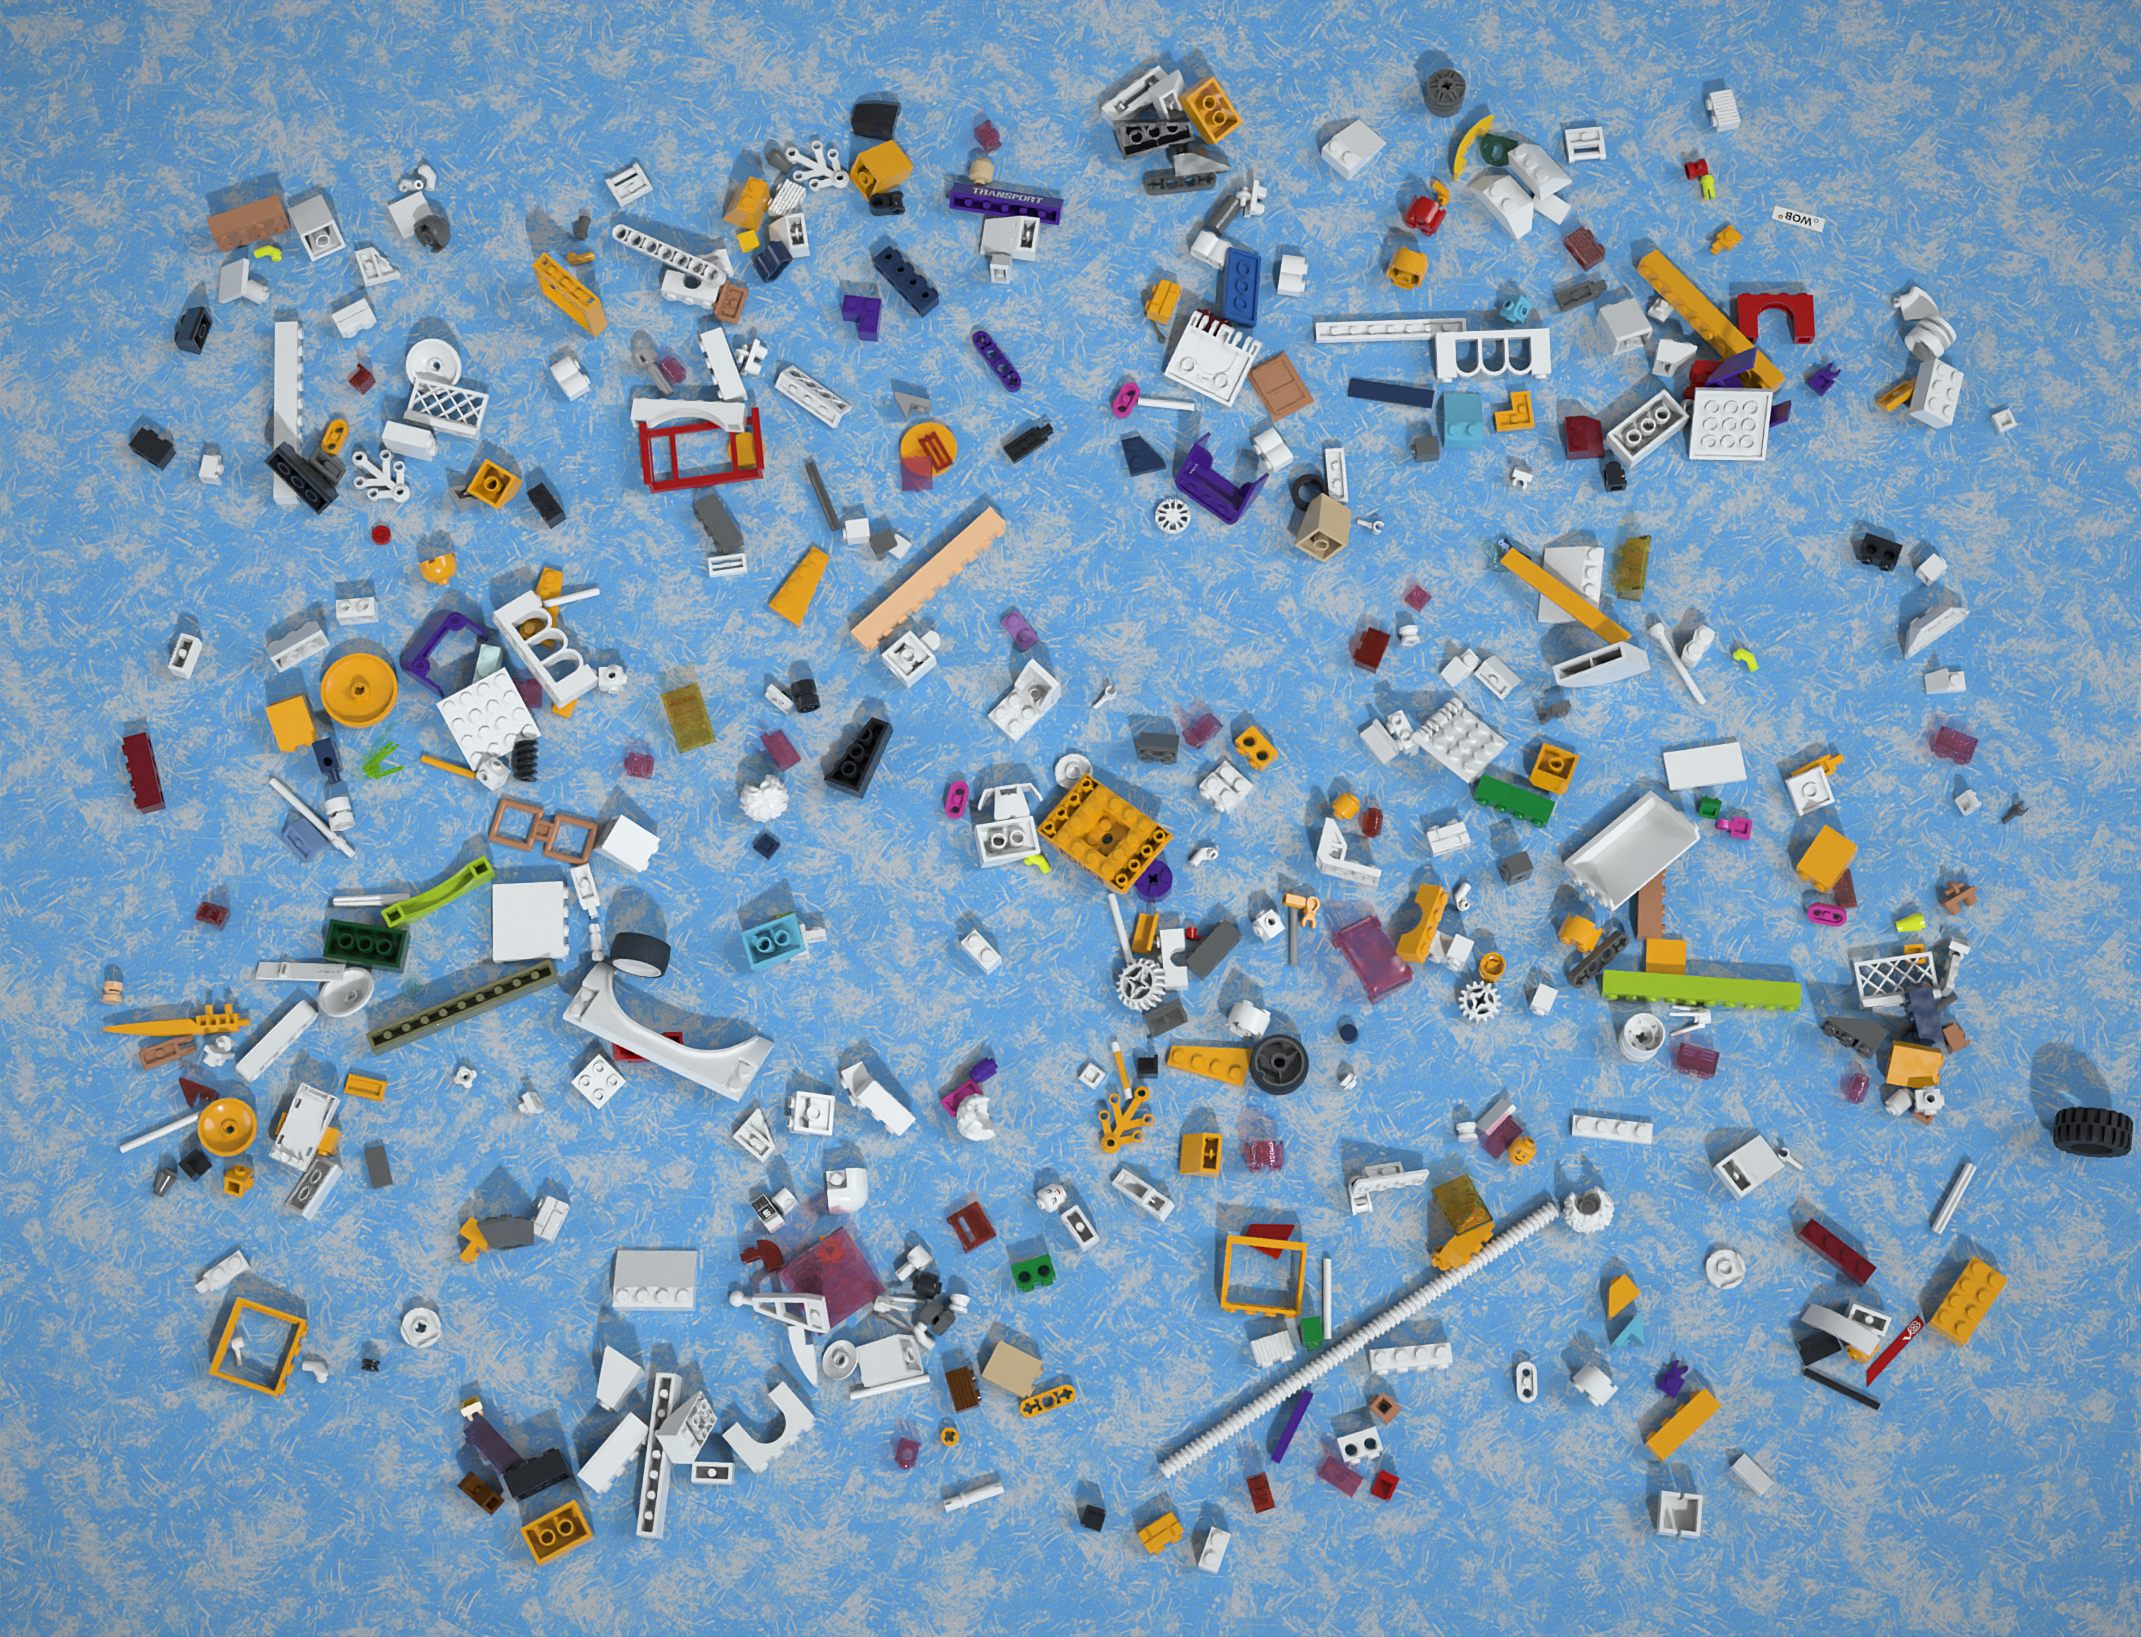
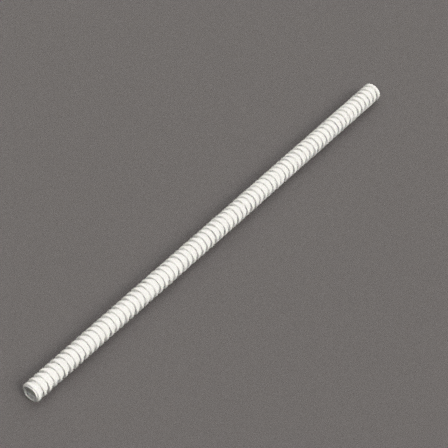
(1357, 1341)

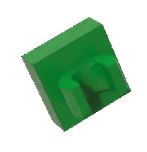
(1709, 807)

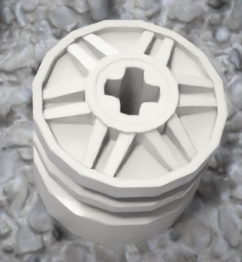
(1930, 338)
(1649, 1030)

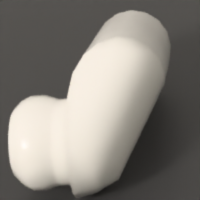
(430, 176)
(410, 185)
(1204, 853)

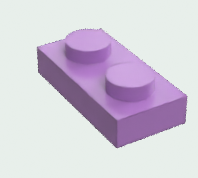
(1019, 631)

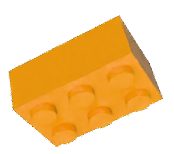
(1209, 110)
(557, 1533)

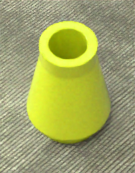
(1913, 922)

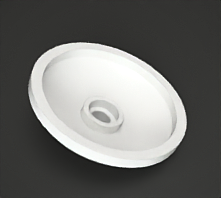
(422, 361)
(348, 996)

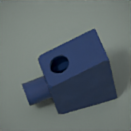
(326, 751)

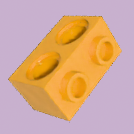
(1260, 746)

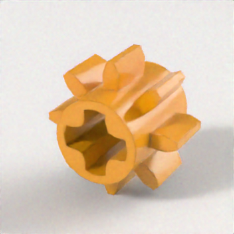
(1438, 1260)

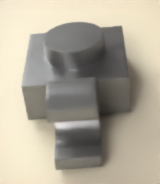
(1557, 710)

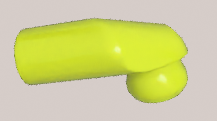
(270, 251)
(1747, 656)
(1038, 860)

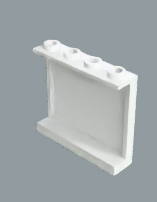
(530, 921)

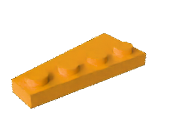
(548, 587)
(797, 592)
(1217, 1063)

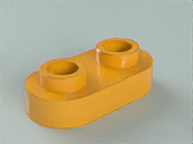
(334, 438)

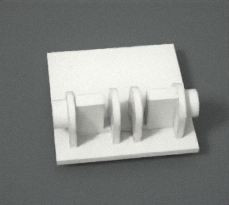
(598, 1081)

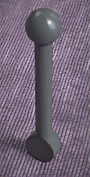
(1161, 339)

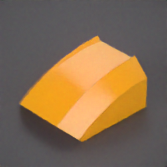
(1554, 769)

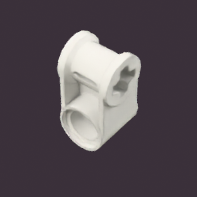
(1359, 1199)

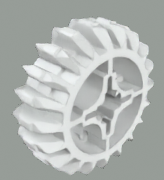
(1147, 973)

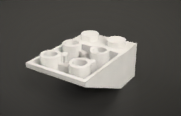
(1011, 235)
(1748, 1167)
(687, 1429)

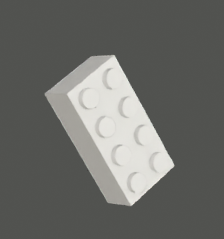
(1646, 429)

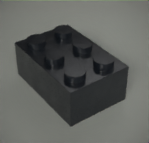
(537, 1474)

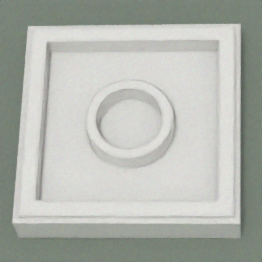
(408, 212)
(233, 281)
(1809, 790)

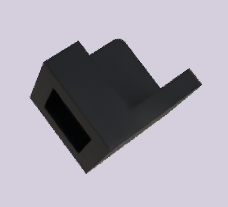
(1148, 1068)
(195, 1165)
(1093, 1518)

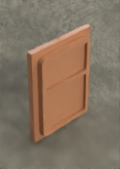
(1279, 387)

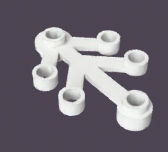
(819, 168)
(382, 479)

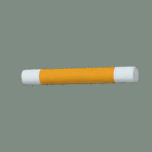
(1121, 1070)

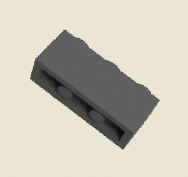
(718, 525)
(1212, 949)

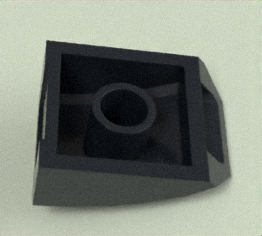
(876, 119)

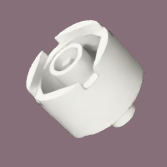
(1248, 1021)
(1595, 1384)

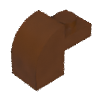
(480, 1493)

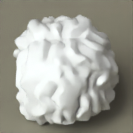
(766, 801)
(1589, 1212)

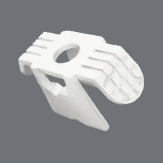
(1010, 803)

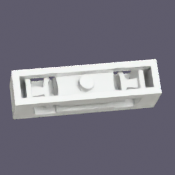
(1115, 109)

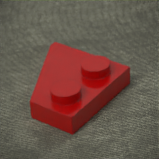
(1270, 1231)

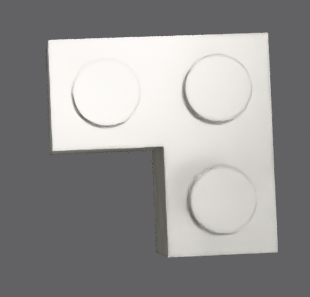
(1450, 950)

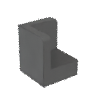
(882, 543)

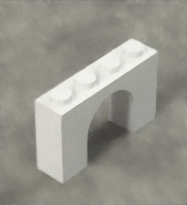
(757, 1454)

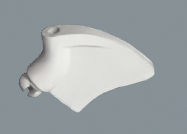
(1915, 304)

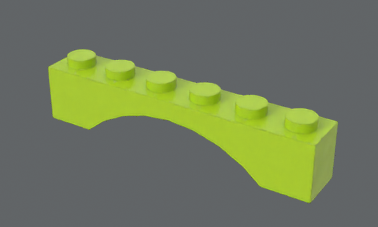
(467, 879)

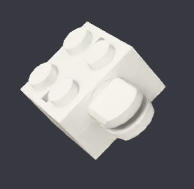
(912, 657)

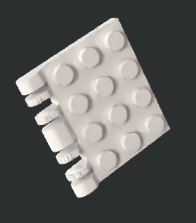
(1211, 362)
(1459, 740)

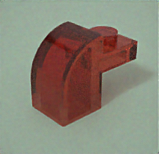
(768, 1252)

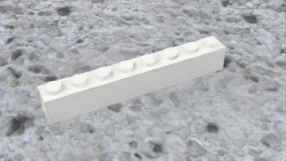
(657, 1462)

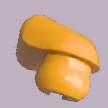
(1443, 193)
(574, 259)

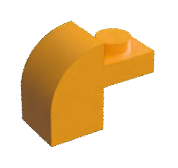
(477, 1241)

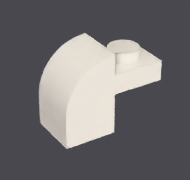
(815, 934)

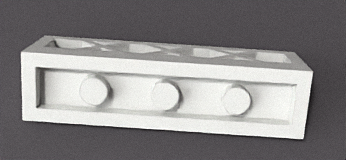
(811, 396)

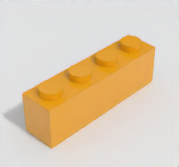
(1682, 1425)

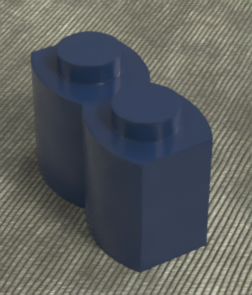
(772, 261)

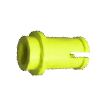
(1708, 186)

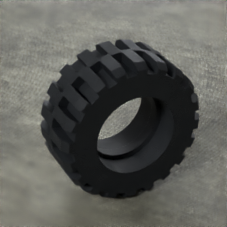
(2093, 1132)

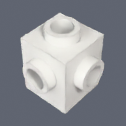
(612, 678)
(492, 773)
(1267, 925)
(1923, 1105)

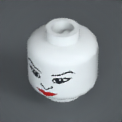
(1051, 1197)

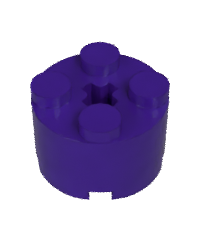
(1154, 891)

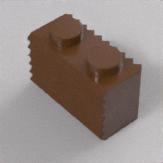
(962, 1389)

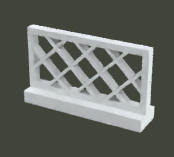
(441, 424)
(1894, 998)

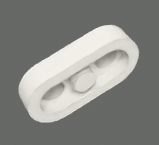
(1526, 1382)

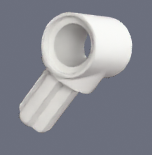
(917, 1260)

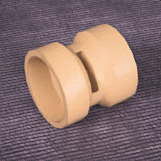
(112, 992)

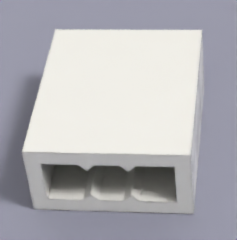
(409, 441)

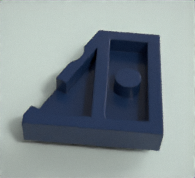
(1140, 457)

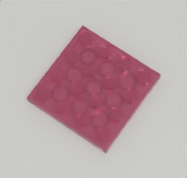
(834, 1271)

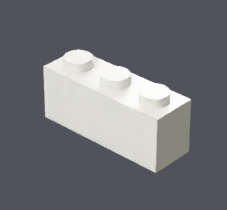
(884, 1106)

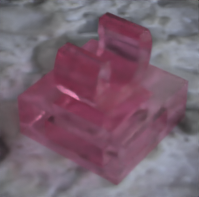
(1418, 598)

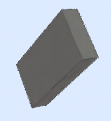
(378, 1167)

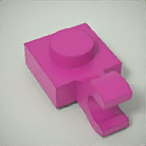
(1738, 827)

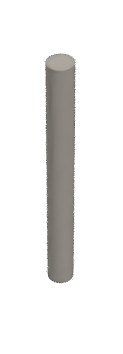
(1293, 934)

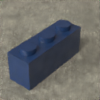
(1923, 1014)

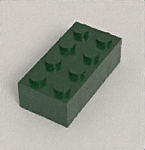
(366, 946)

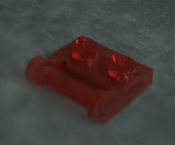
(977, 1224)

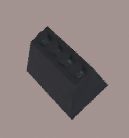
(301, 477)

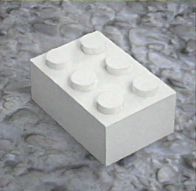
(1936, 393)

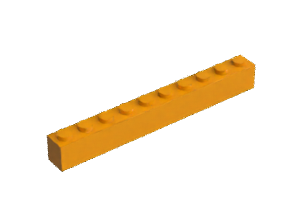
(1706, 318)

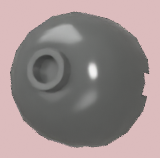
(433, 231)

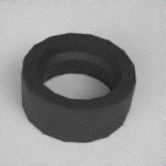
(1304, 479)

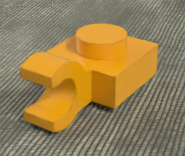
(1726, 239)

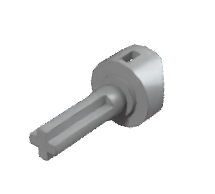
(646, 359)

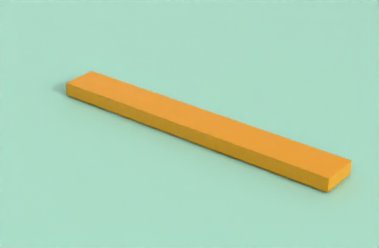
(1564, 597)

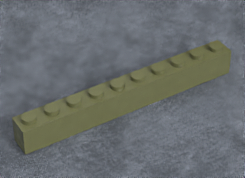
(462, 1007)

